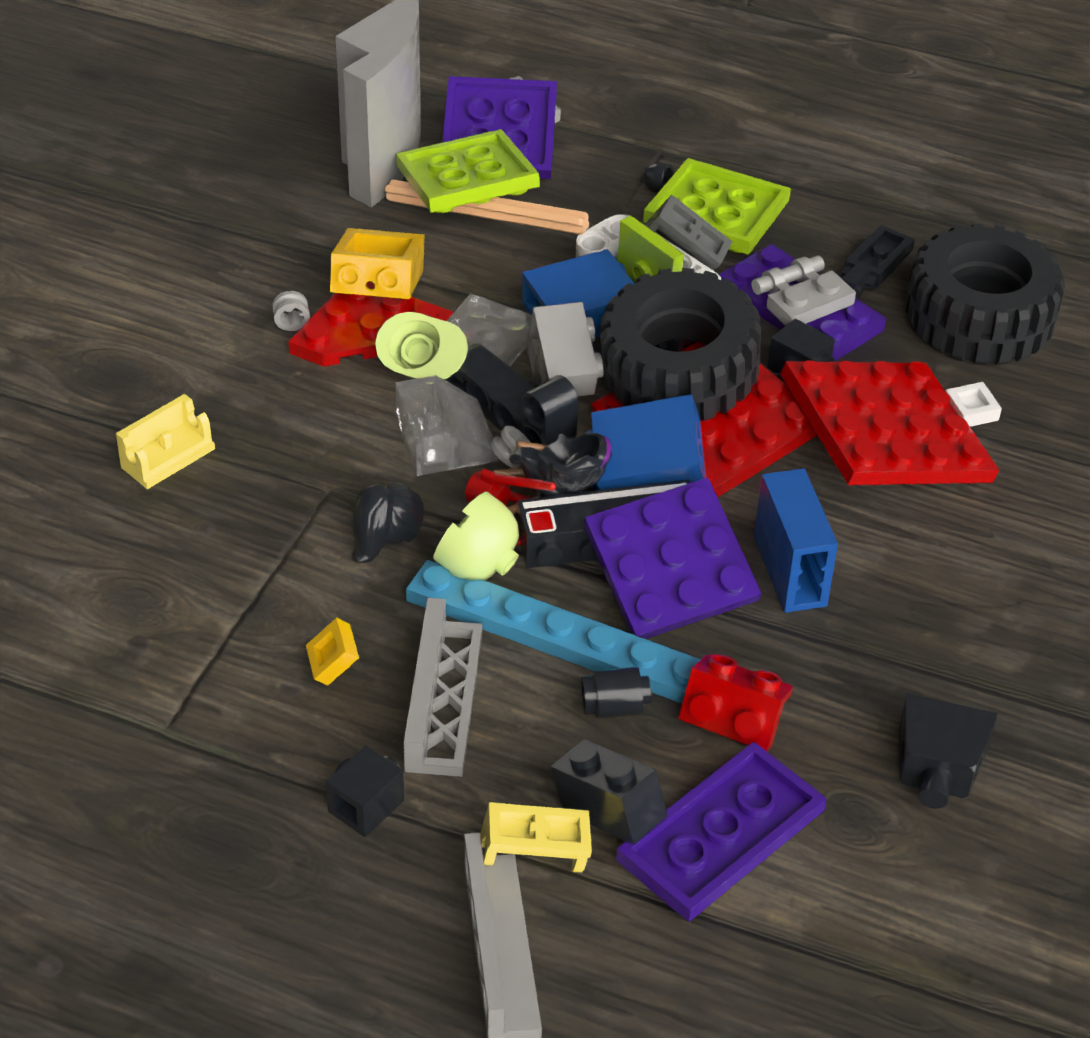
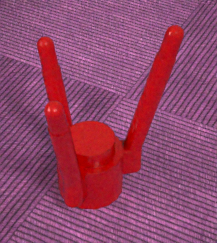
(496, 484)

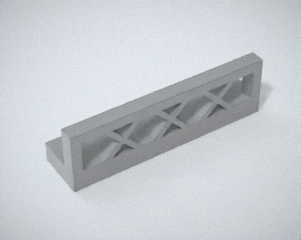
(427, 684)
(501, 944)

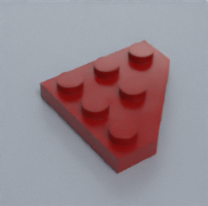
(351, 324)

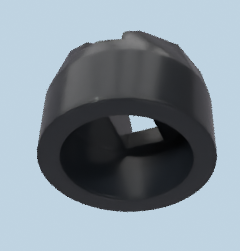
(657, 176)

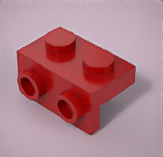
(734, 700)

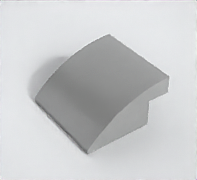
(379, 96)

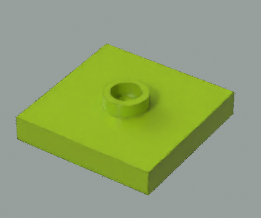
(645, 251)

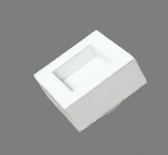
(974, 403)

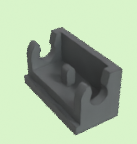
(690, 232)

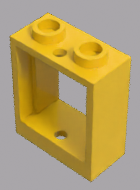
(383, 257)

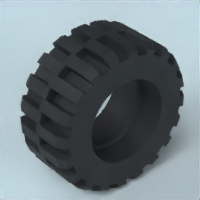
(984, 294)
(689, 308)

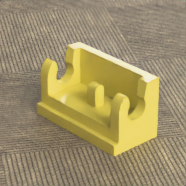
(164, 442)
(536, 833)

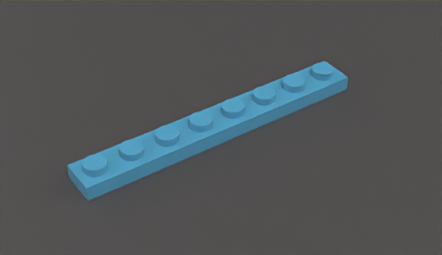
(552, 629)

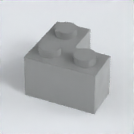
(563, 346)

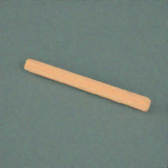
(502, 210)

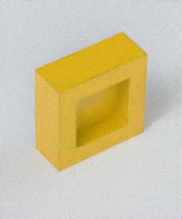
(332, 651)

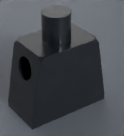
(942, 747)

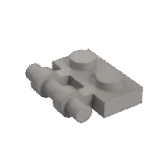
(810, 298)

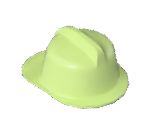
(421, 346)

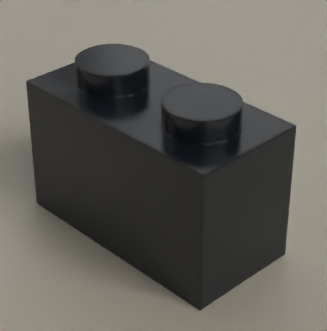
(614, 789)

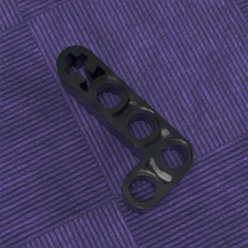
(513, 401)

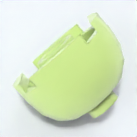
(481, 541)

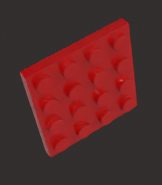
(888, 423)
(750, 434)

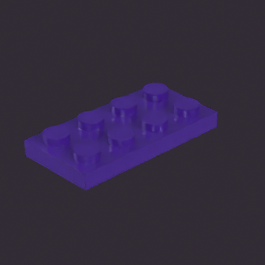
(847, 326)
(722, 831)

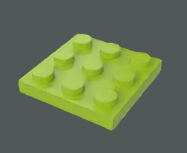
(467, 171)
(727, 200)

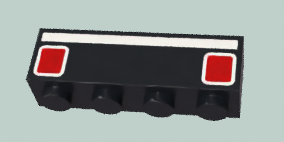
(554, 526)

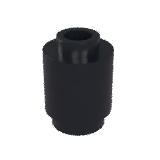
(615, 692)

